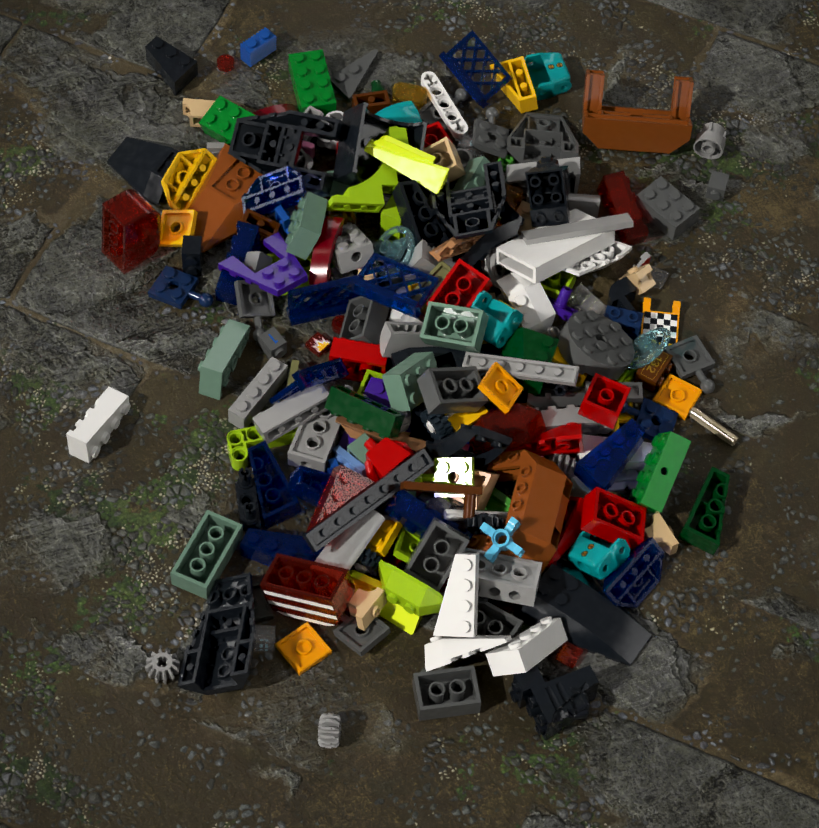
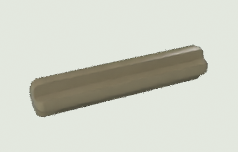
(713, 426)

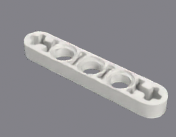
(447, 111)

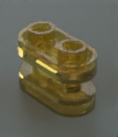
(409, 92)

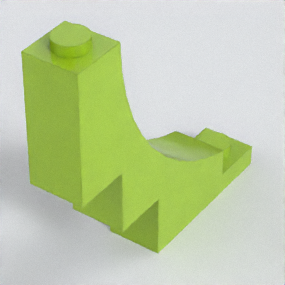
(369, 194)

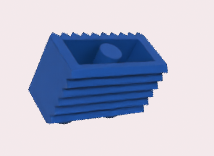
(258, 47)

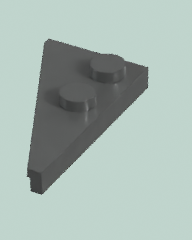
(349, 78)

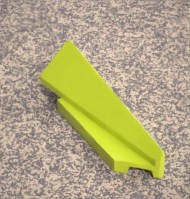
(409, 161)
(392, 612)

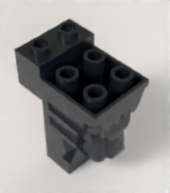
(548, 193)
(556, 701)

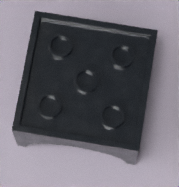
(352, 162)

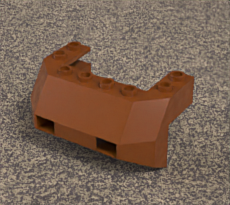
(636, 127)
(537, 504)

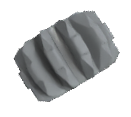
(565, 463)
(162, 673)
(329, 730)

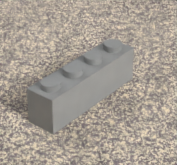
(258, 393)
(290, 413)

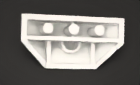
(529, 300)

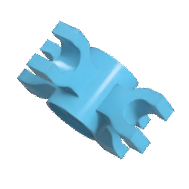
(492, 553)

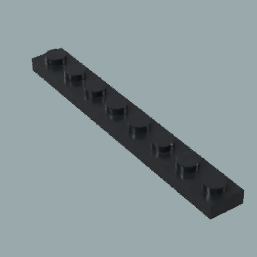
(367, 500)

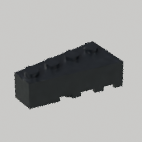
(418, 215)

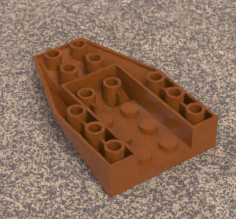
(220, 199)

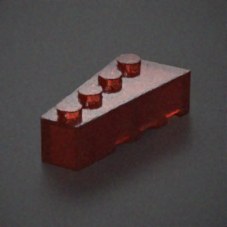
(621, 200)
(341, 488)

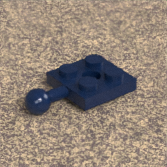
(178, 296)
(652, 410)

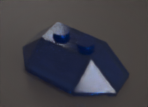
(273, 189)
(636, 576)

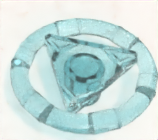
(396, 248)
(649, 347)

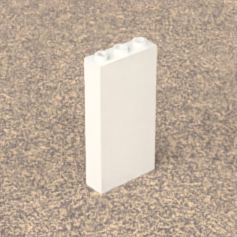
(545, 259)

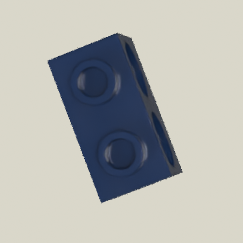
(628, 319)

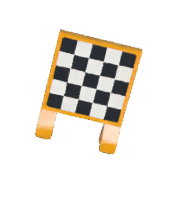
(658, 319)

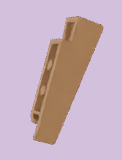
(454, 247)
(356, 431)

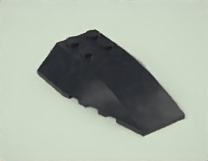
(586, 614)
(224, 641)

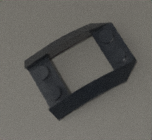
(511, 222)
(452, 445)

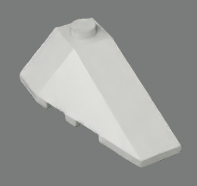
(600, 259)
(449, 649)

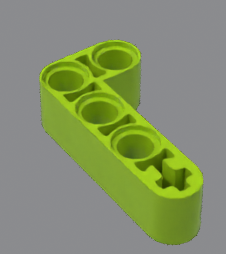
(244, 437)

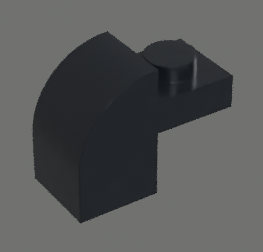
(621, 294)

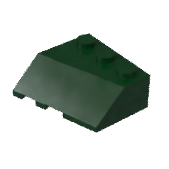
(530, 346)

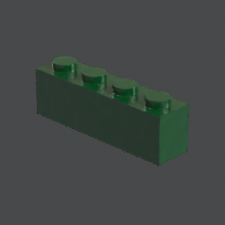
(364, 411)

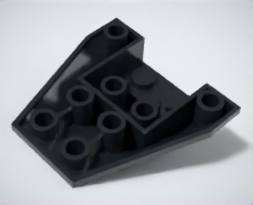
(144, 165)

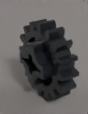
(493, 520)

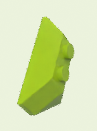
(408, 591)

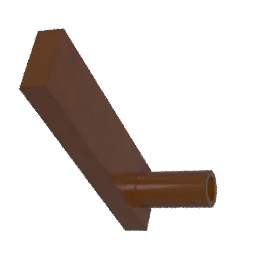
(469, 493)

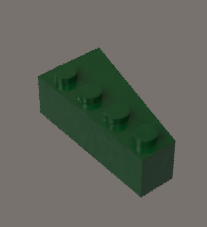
(706, 515)

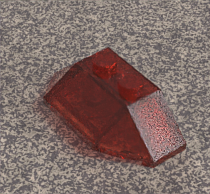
(520, 424)

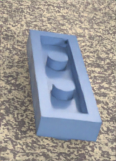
(348, 460)

